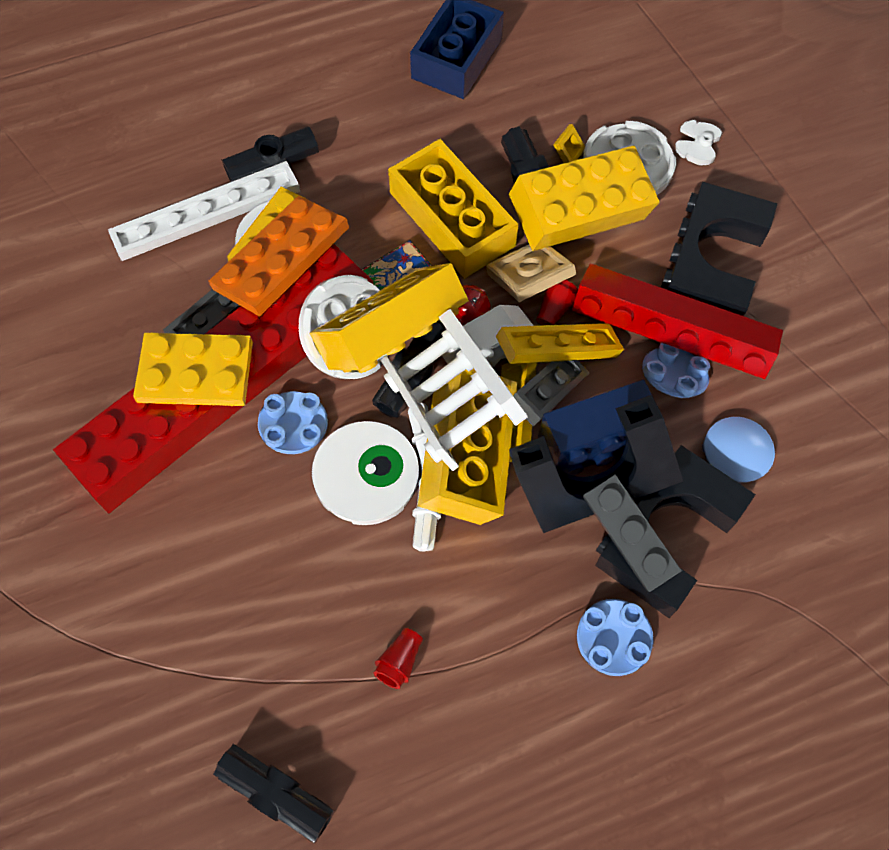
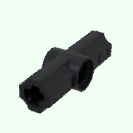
(270, 151)
(521, 153)
(393, 403)
(274, 793)

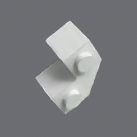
(485, 328)

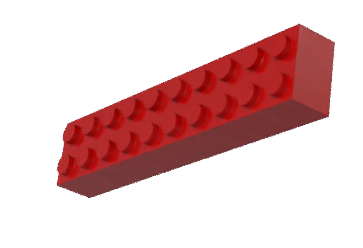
(139, 440)

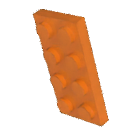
(278, 255)

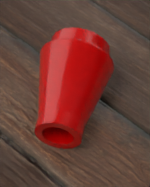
(556, 302)
(397, 661)

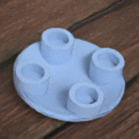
(676, 371)
(292, 422)
(739, 449)
(615, 637)

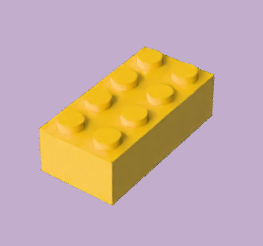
(583, 197)
(452, 208)
(389, 318)
(479, 484)

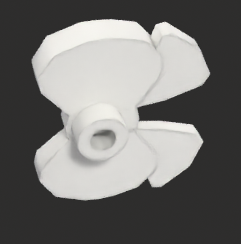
(700, 149)

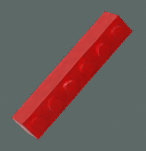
(678, 321)

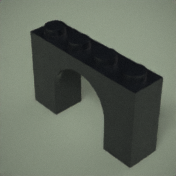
(725, 214)
(642, 469)
(703, 491)

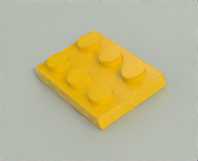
(193, 369)

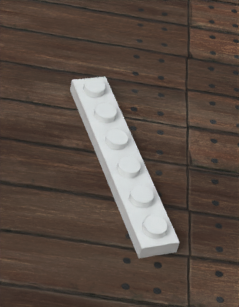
(201, 211)

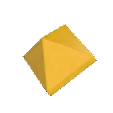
(569, 145)

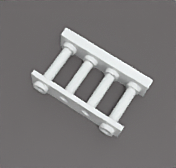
(483, 380)

